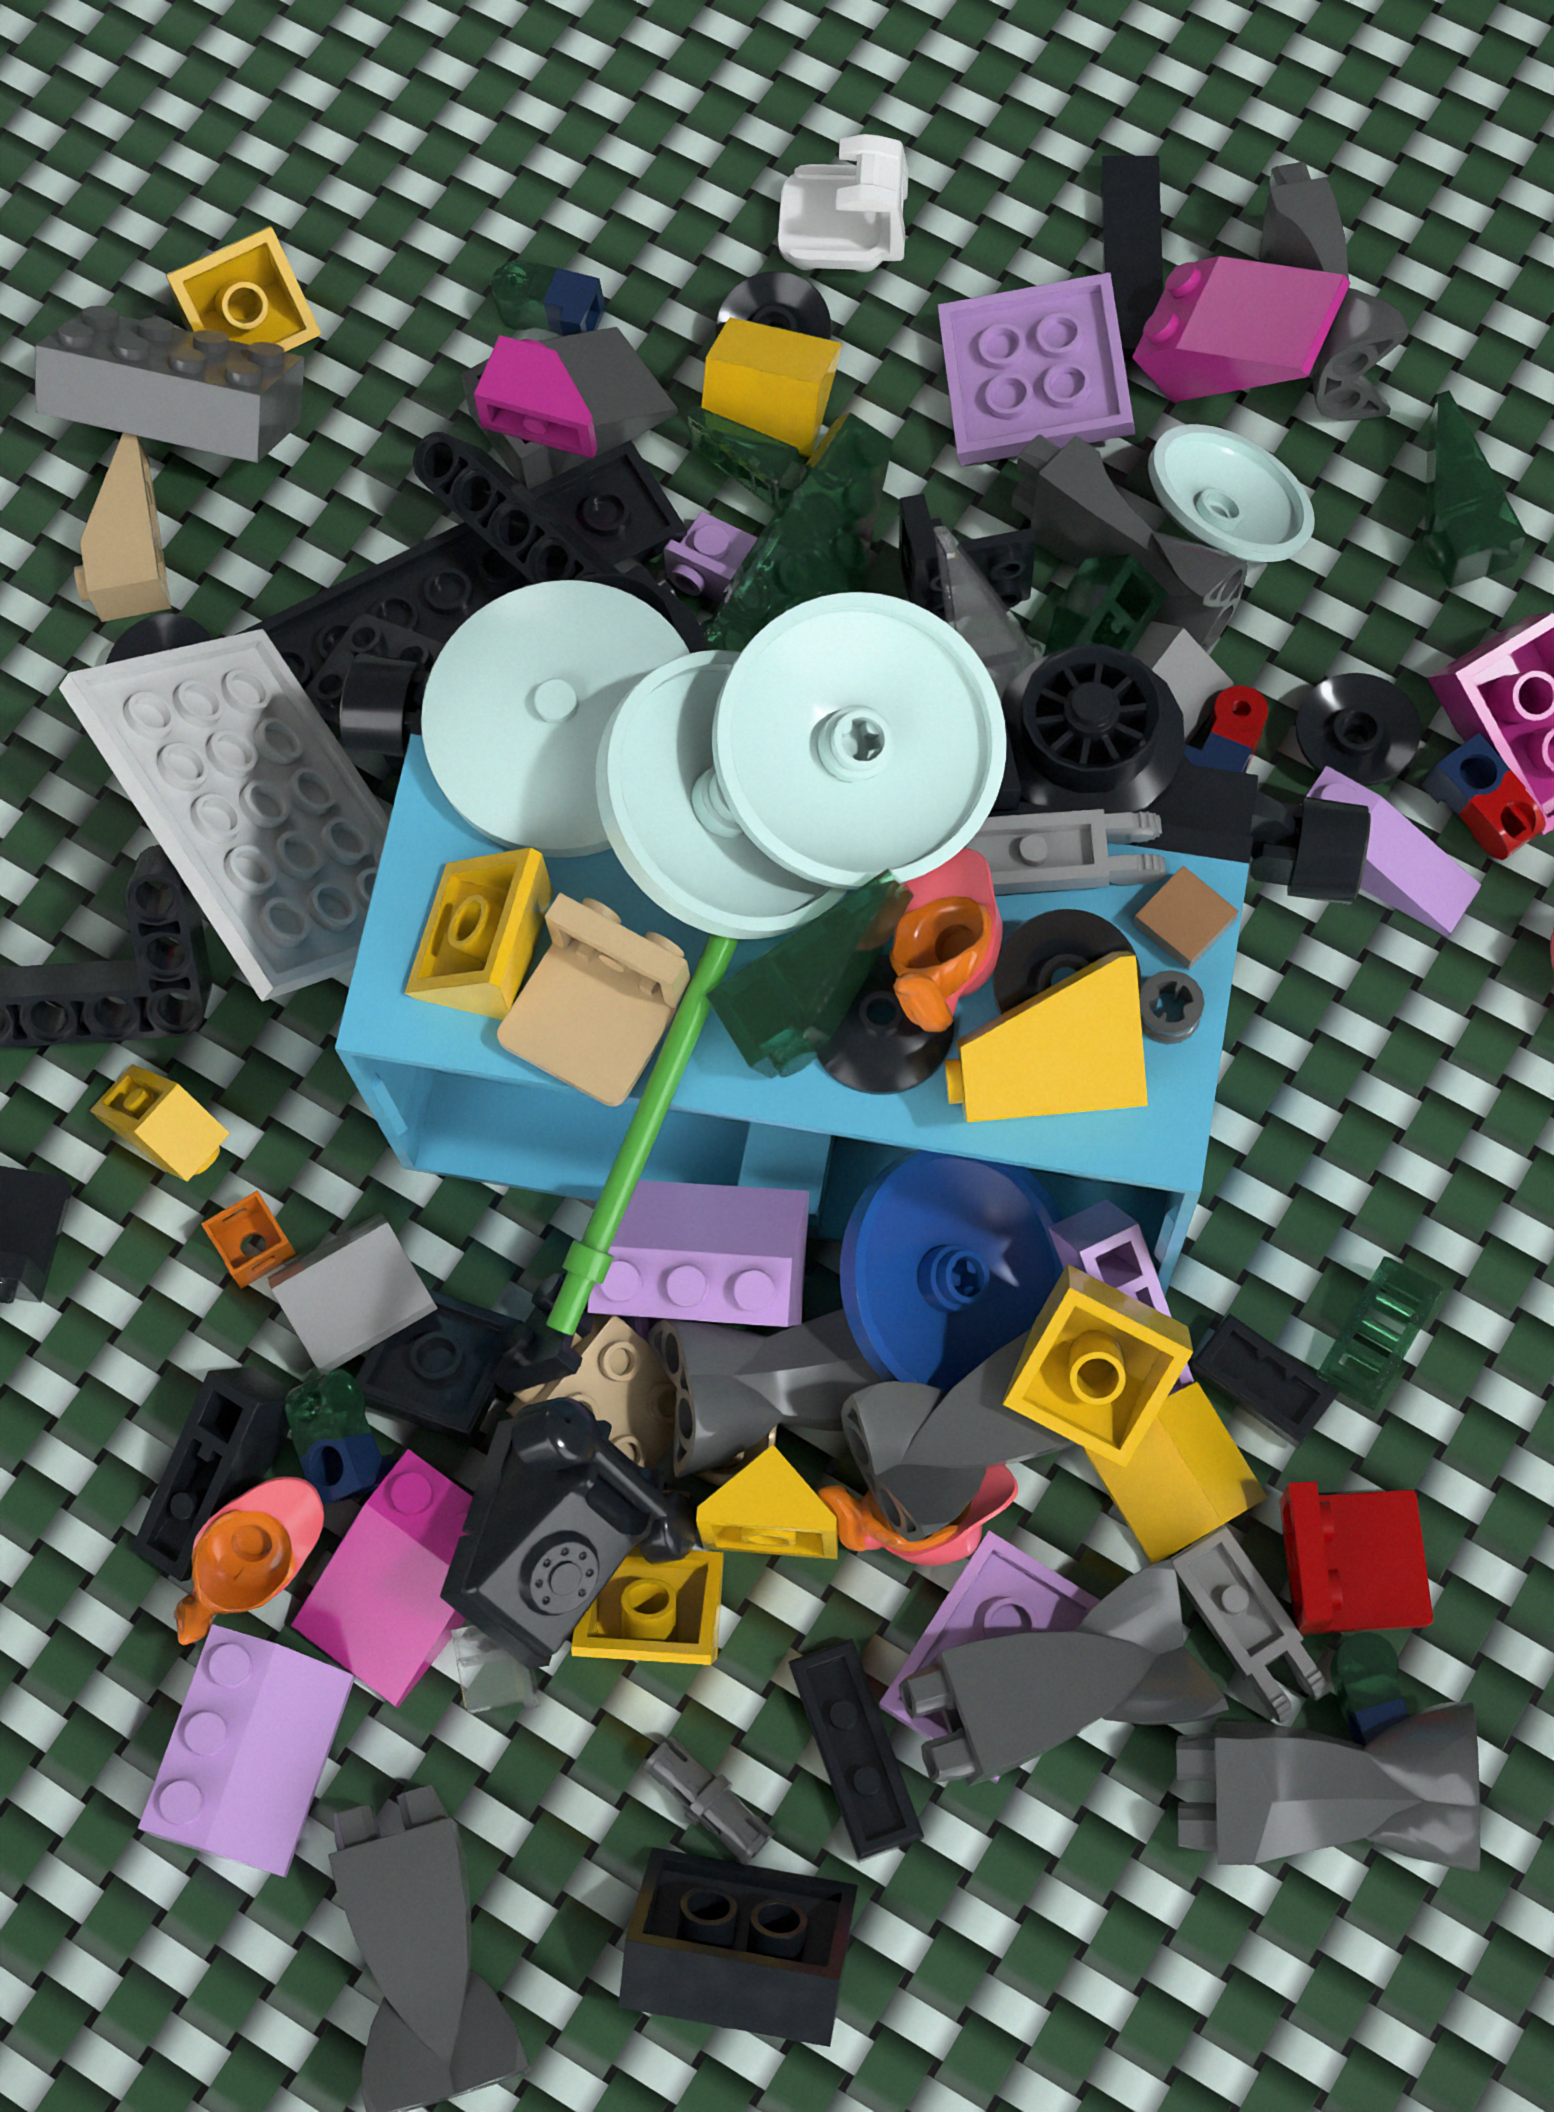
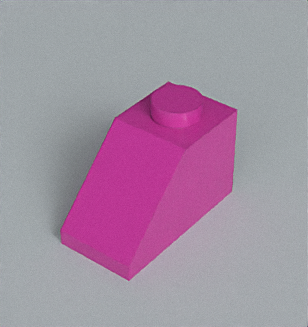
(534, 398)

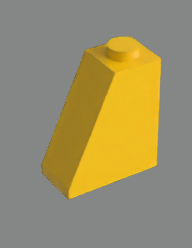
(1058, 1050)

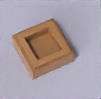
(1185, 917)

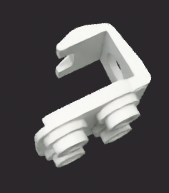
(846, 211)

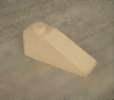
(123, 542)

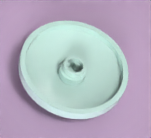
(524, 707)
(859, 740)
(671, 817)

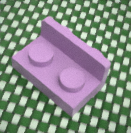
(707, 557)

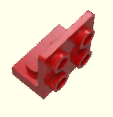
(1354, 1560)

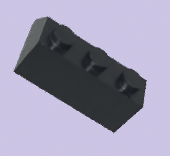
(738, 1946)

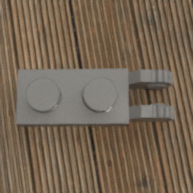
(1067, 850)
(1245, 1618)

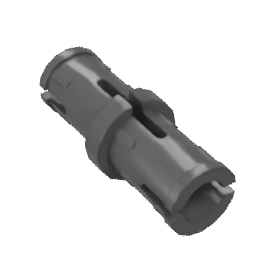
(708, 1800)

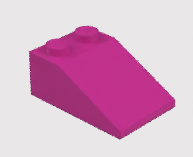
(1237, 326)
(1509, 699)
(382, 1589)

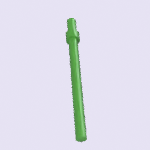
(589, 1258)

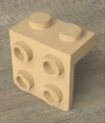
(596, 1001)
(618, 1384)

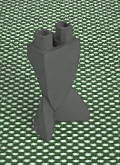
(1307, 233)
(1085, 517)
(744, 1384)
(932, 1447)
(1038, 1689)
(1310, 1791)
(411, 1918)

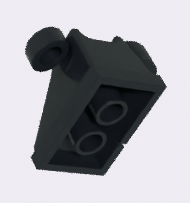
(554, 1527)

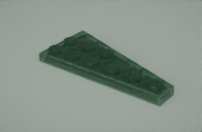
(816, 540)

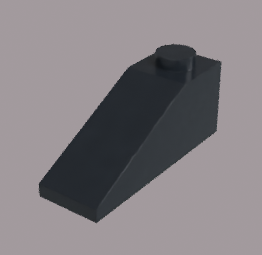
(218, 1457)

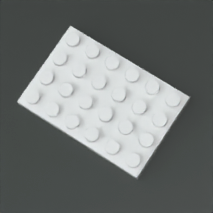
(243, 800)

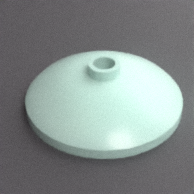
(1230, 493)

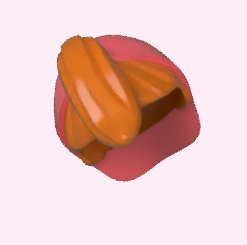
(946, 940)
(864, 1526)
(249, 1552)

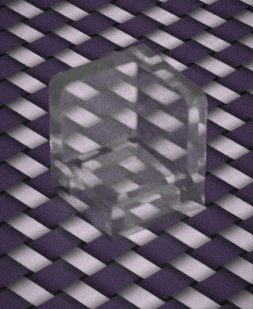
(491, 1674)

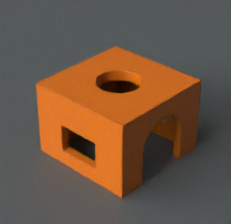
(229, 1235)

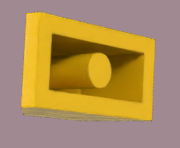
(161, 1122)

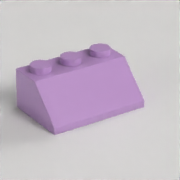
(708, 1255)
(247, 1751)

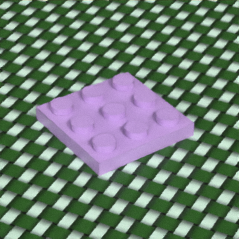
(1035, 366)

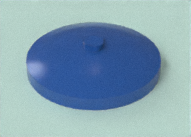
(946, 1264)

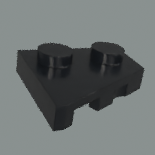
(534, 1350)

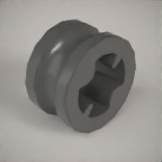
(1181, 986)

